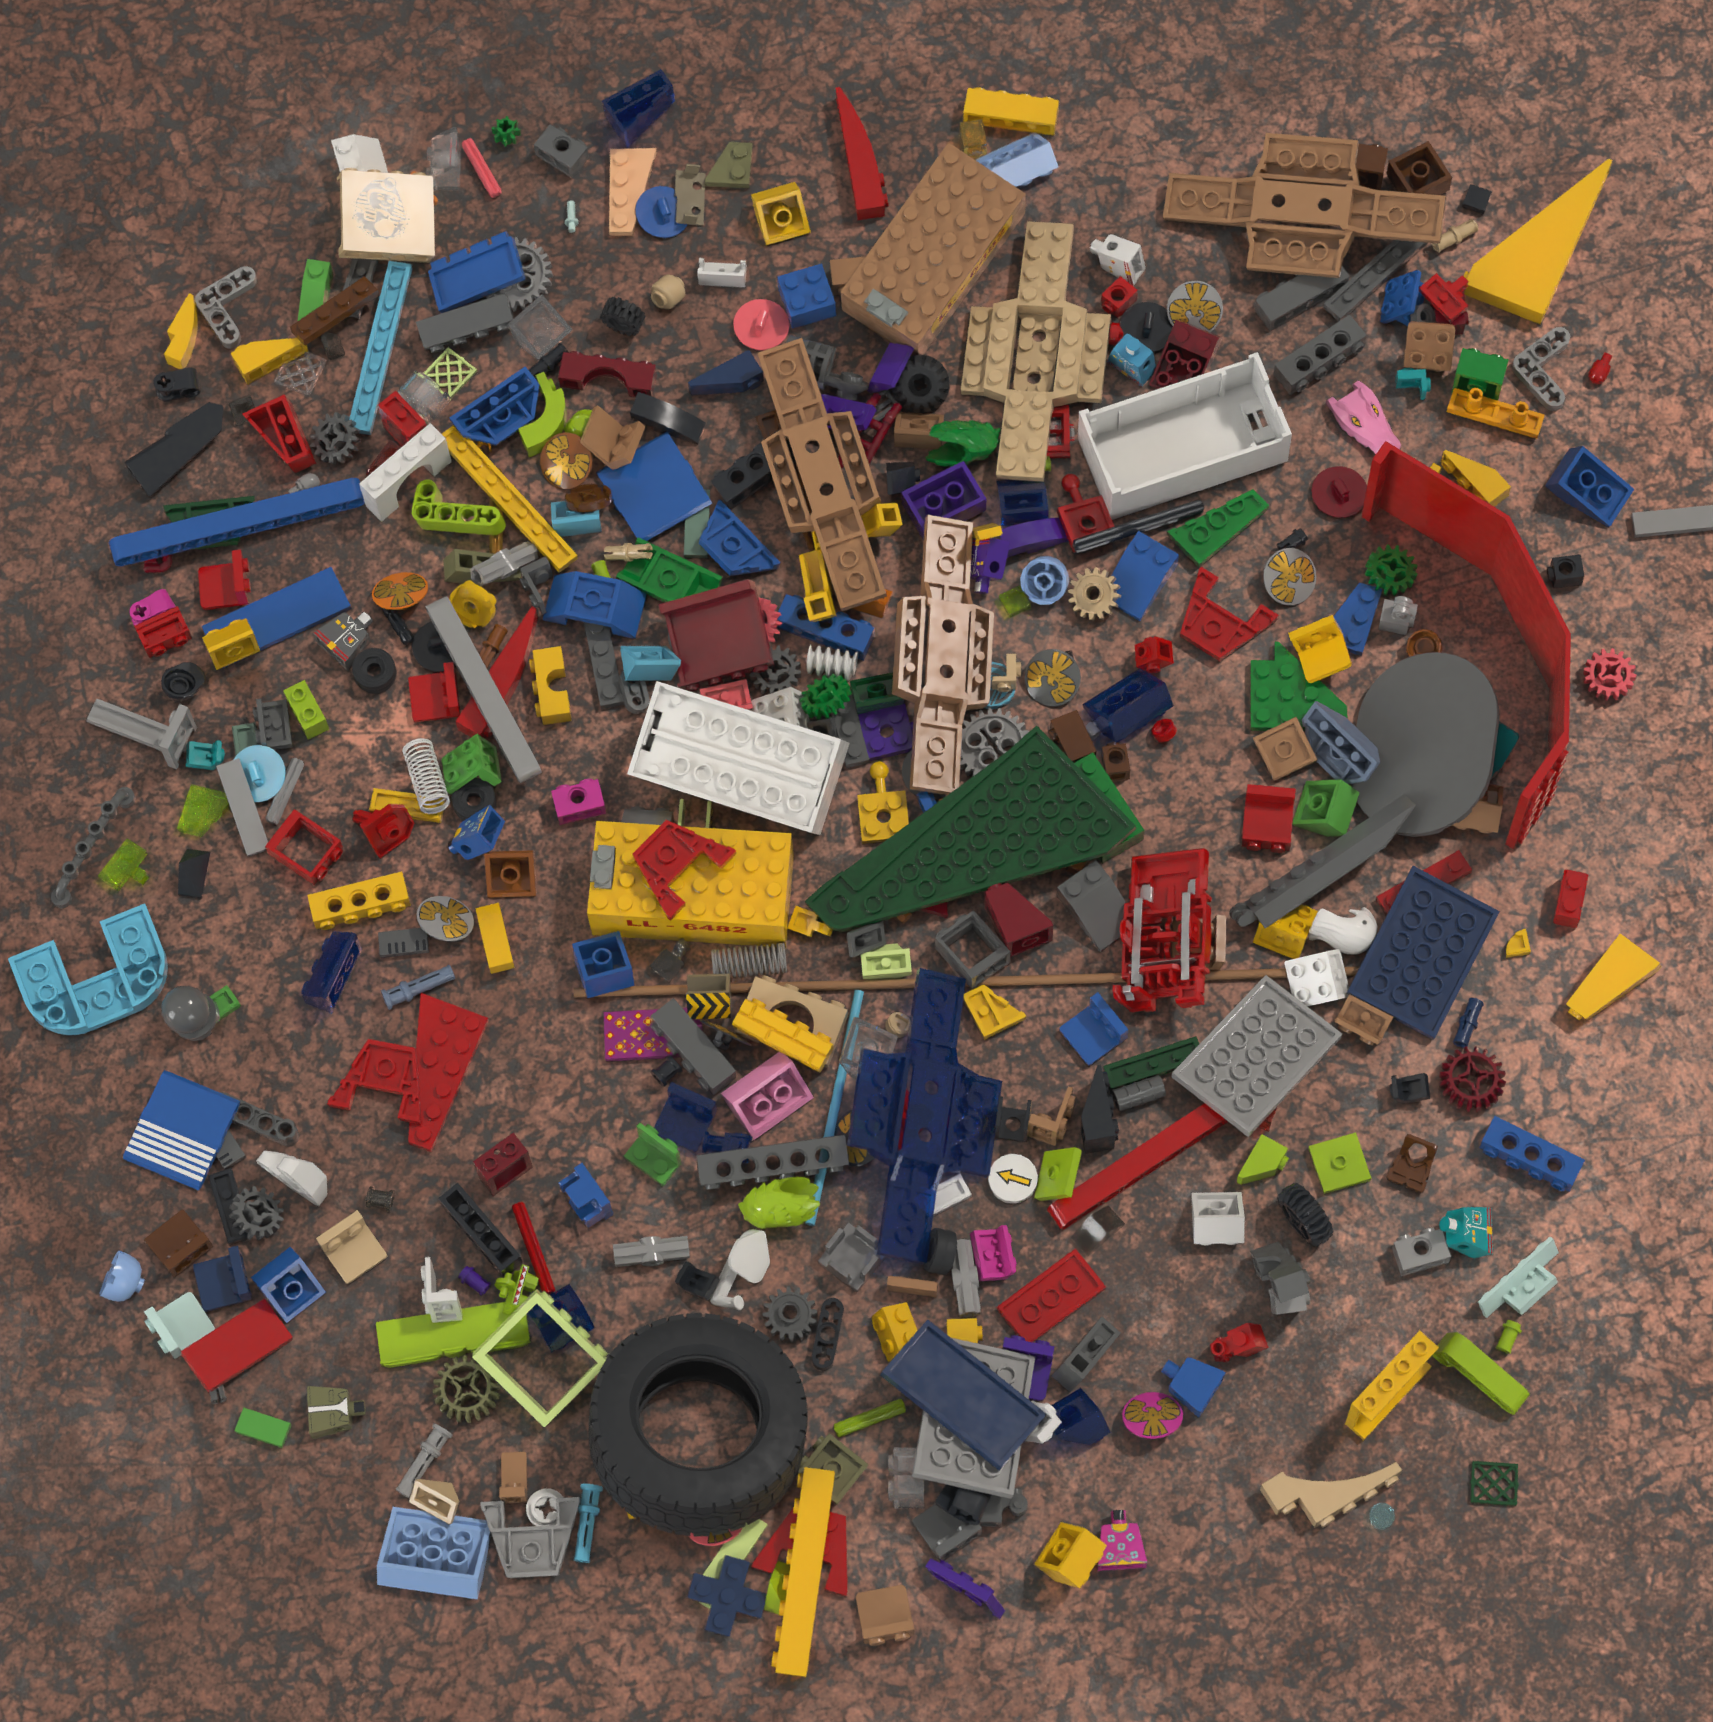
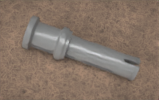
(430, 1450)

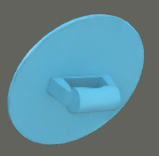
(263, 771)

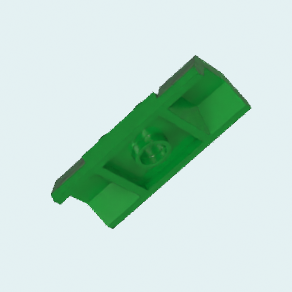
(667, 575)

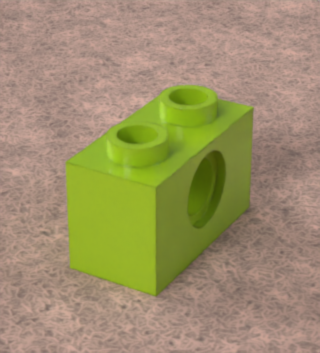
(306, 709)

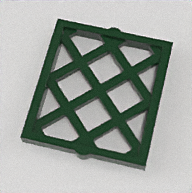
(1495, 1465)

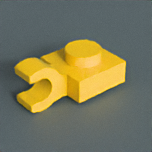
(806, 922)

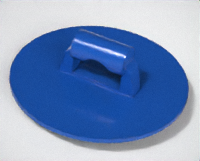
(657, 212)

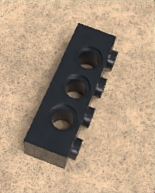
(753, 479)
(480, 1230)

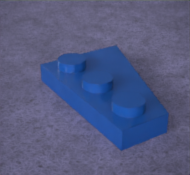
(1357, 616)

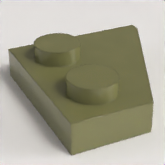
(732, 167)

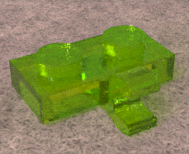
(124, 865)

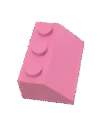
(767, 1095)

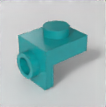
(1413, 379)
(204, 755)

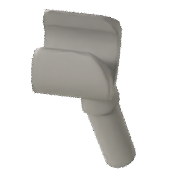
(1092, 730)

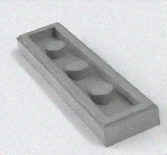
(1672, 521)
(243, 807)

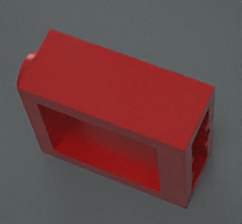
(287, 832)

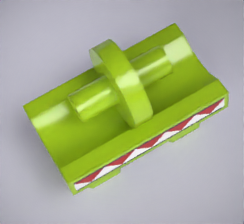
(520, 1280)

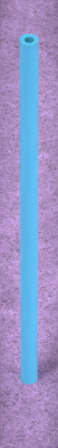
(835, 1103)

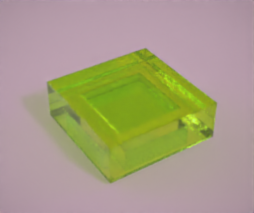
(1014, 601)

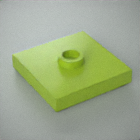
(1339, 1163)
(1058, 1174)

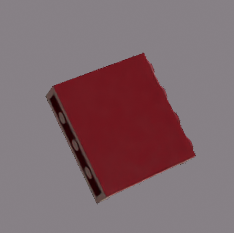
(718, 635)

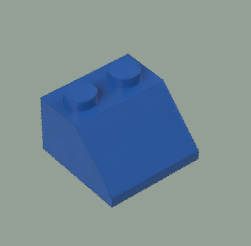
(288, 1284)

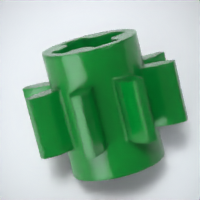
(500, 131)

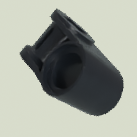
(179, 383)

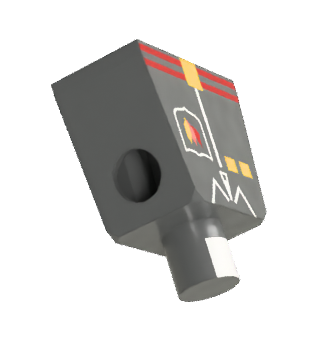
(344, 637)

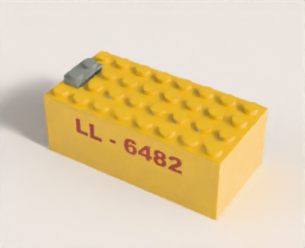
(729, 905)

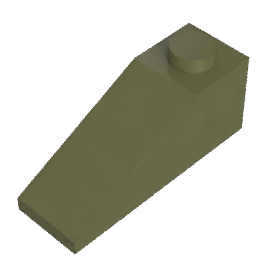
(459, 562)

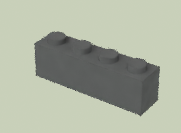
(1295, 297)
(465, 322)
(693, 1047)

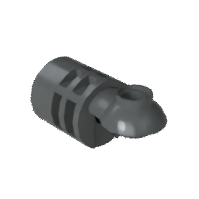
(822, 361)

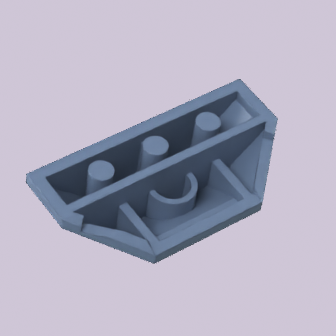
(1339, 745)

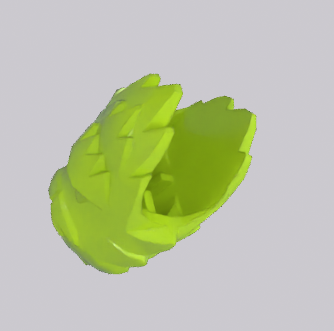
(780, 1203)

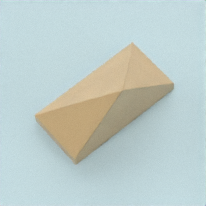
(435, 1498)

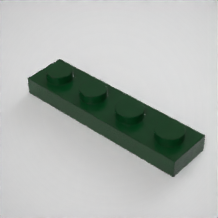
(1149, 1063)

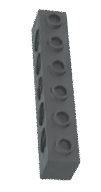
(708, 1162)

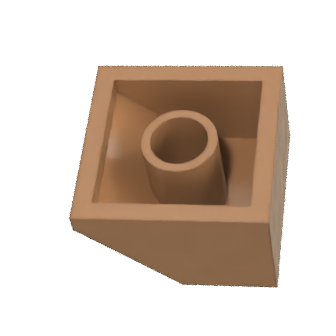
(1486, 813)

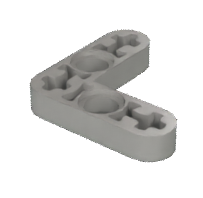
(216, 306)
(1535, 363)

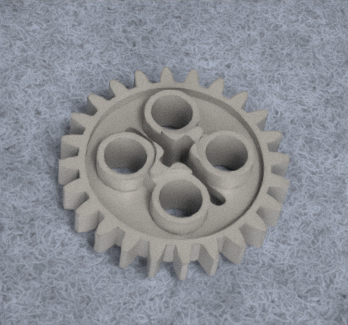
(539, 266)
(974, 756)

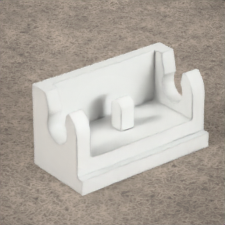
(722, 274)

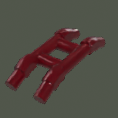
(881, 428)

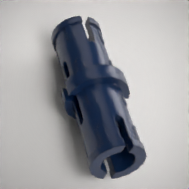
(1468, 1022)

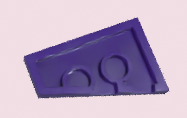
(861, 412)
(978, 1594)

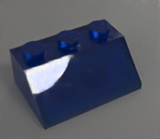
(1129, 704)
(332, 970)

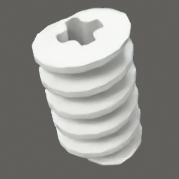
(831, 663)

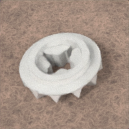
(539, 1500)

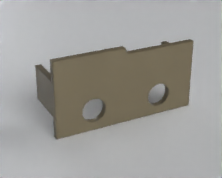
(688, 196)

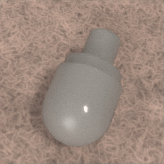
(305, 482)

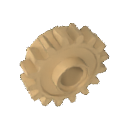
(1085, 585)

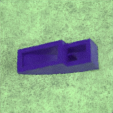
(1033, 536)

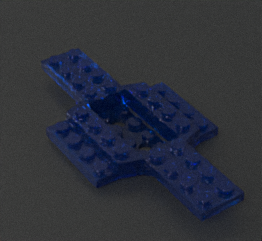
(957, 1115)

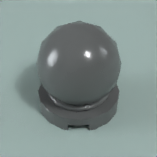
(190, 1012)

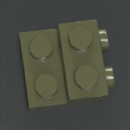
(835, 1456)

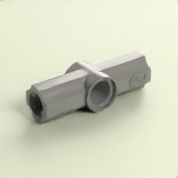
(504, 563)
(651, 1251)
(966, 1280)

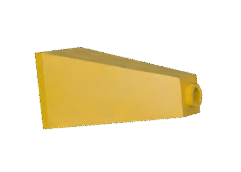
(1613, 976)

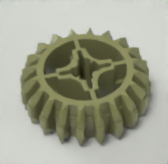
(460, 1397)

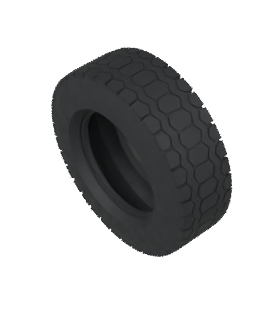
(692, 1497)

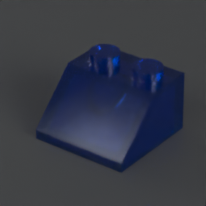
(551, 1332)

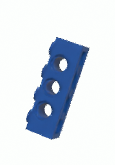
(830, 637)
(1524, 1142)

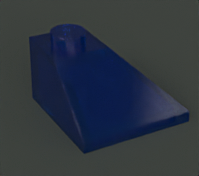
(1080, 1419)

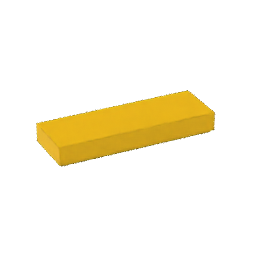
(986, 531)
(383, 797)

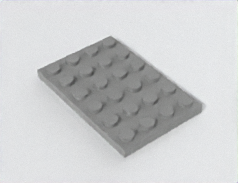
(1256, 1055)
(949, 1460)

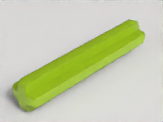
(869, 1417)

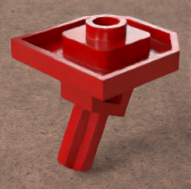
(385, 827)

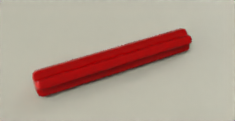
(533, 1247)

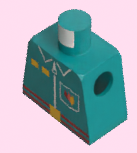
(1469, 1231)

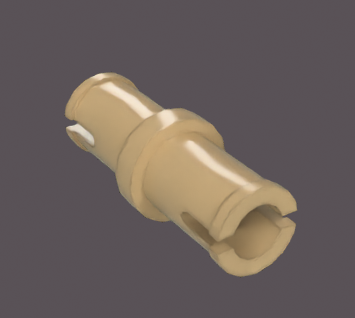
(1456, 234)
(628, 552)

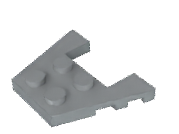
(531, 1549)

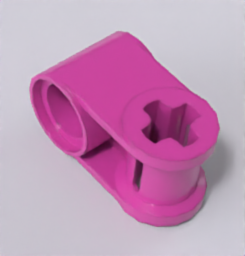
(151, 606)

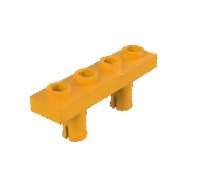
(1495, 413)

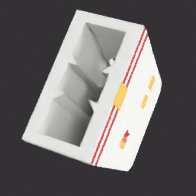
(1120, 257)

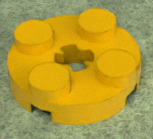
(483, 601)

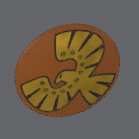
(565, 461)

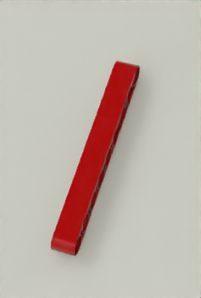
(1135, 1165)

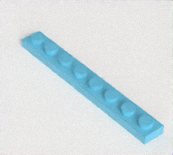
(380, 346)

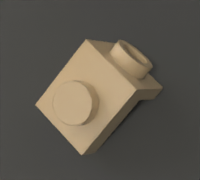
(1008, 682)

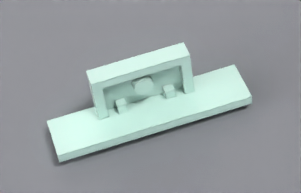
(1524, 1283)

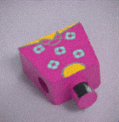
(1123, 1544)

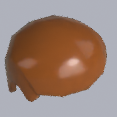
(1423, 642)

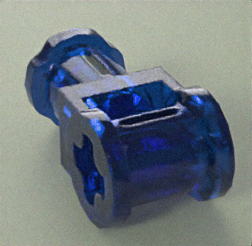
(730, 1141)

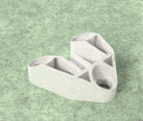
(296, 1174)

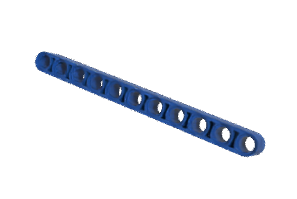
(236, 522)

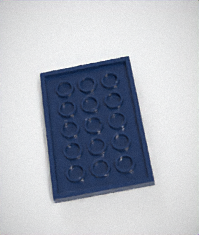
(1423, 952)

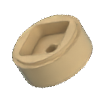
(898, 1024)

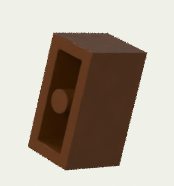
(1071, 736)

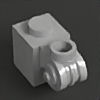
(1398, 615)

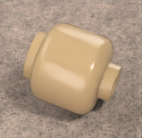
(667, 292)

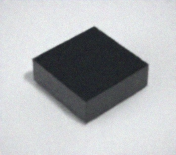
(1477, 199)

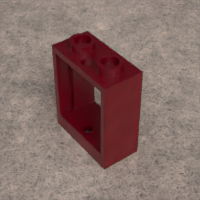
(506, 1167)

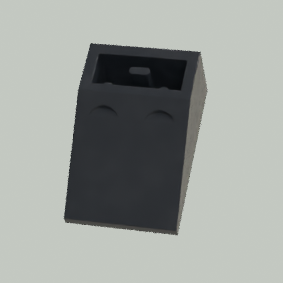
(1097, 1126)

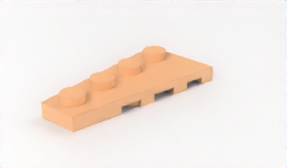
(627, 183)

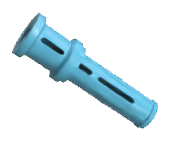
(591, 1509)

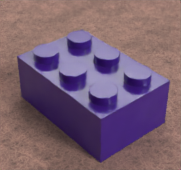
(946, 495)

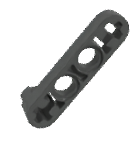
(255, 1118)

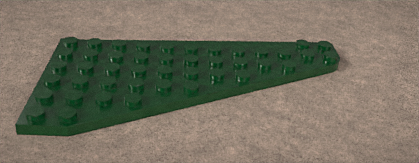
(1001, 826)

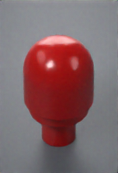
(1600, 369)

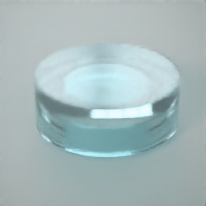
(1382, 1516)

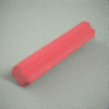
(481, 168)

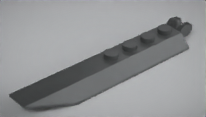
(1324, 866)

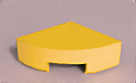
(1518, 944)

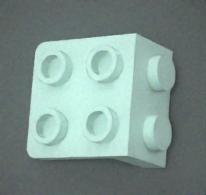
(179, 1324)

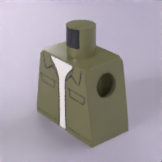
(331, 1410)

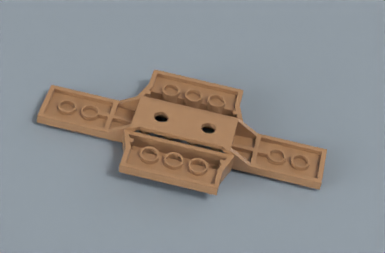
(1304, 174)

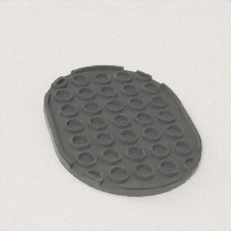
(1433, 739)

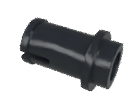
(1296, 539)

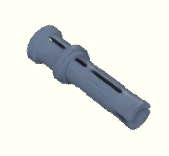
(406, 991)

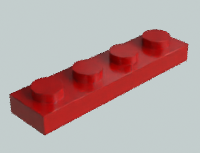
(1448, 870)

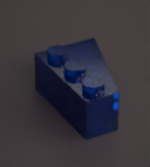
(638, 106)

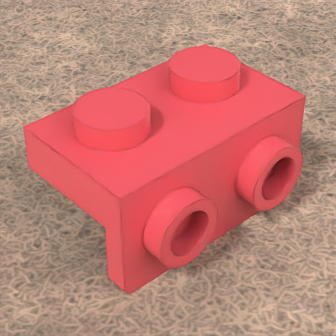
(732, 692)

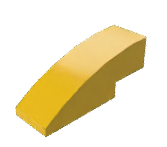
(182, 334)
(494, 938)

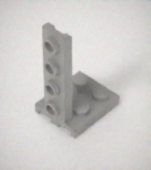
(168, 739)

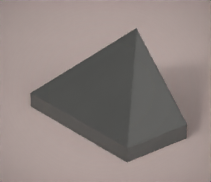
(866, 939)

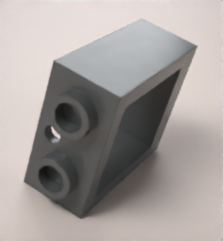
(986, 967)

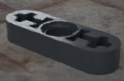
(824, 1315)

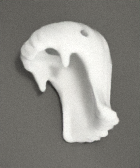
(1342, 933)

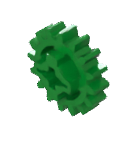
(1383, 577)
(824, 697)

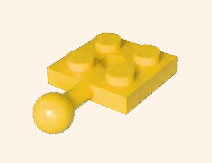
(872, 804)

